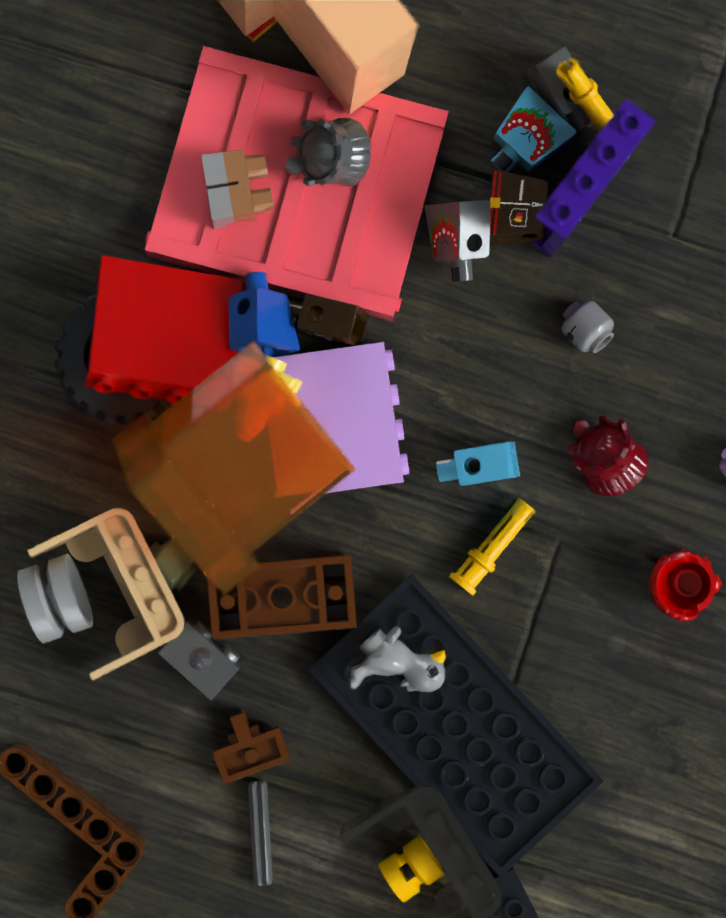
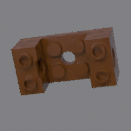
(320, 599)

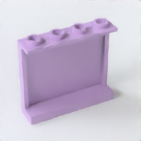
(355, 403)

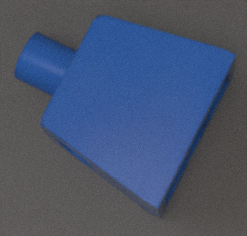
(261, 318)

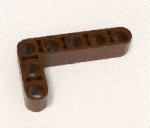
(80, 823)

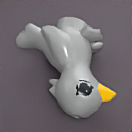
(391, 657)

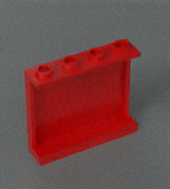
(158, 329)

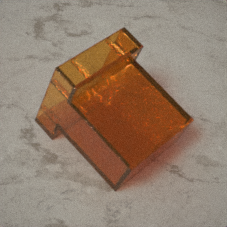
(231, 464)

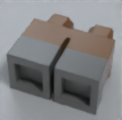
(229, 187)

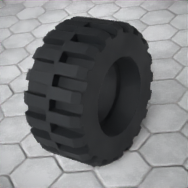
(73, 368)

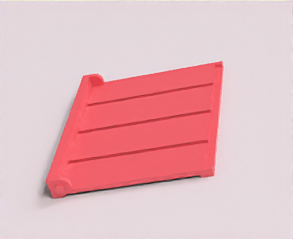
(317, 238)

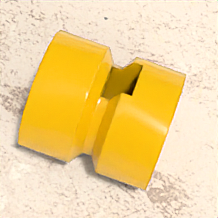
(422, 863)

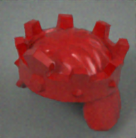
(683, 584)

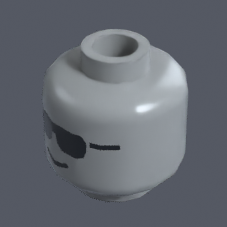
(587, 326)

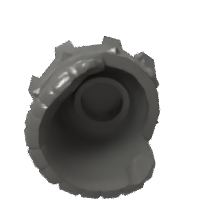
(331, 152)

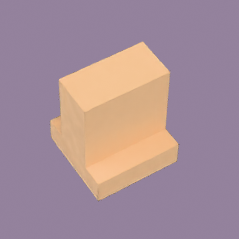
(349, 43)

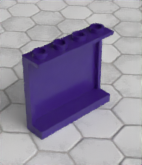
(592, 174)

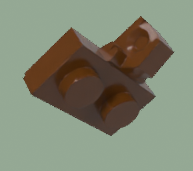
(249, 749)

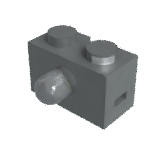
(201, 659)

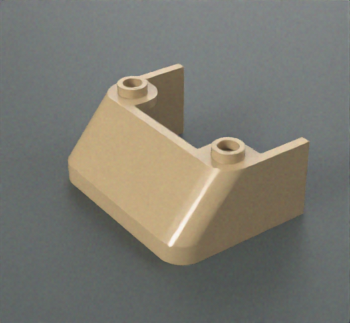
(137, 575)

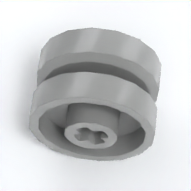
(55, 598)

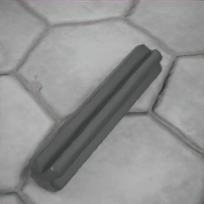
(260, 833)

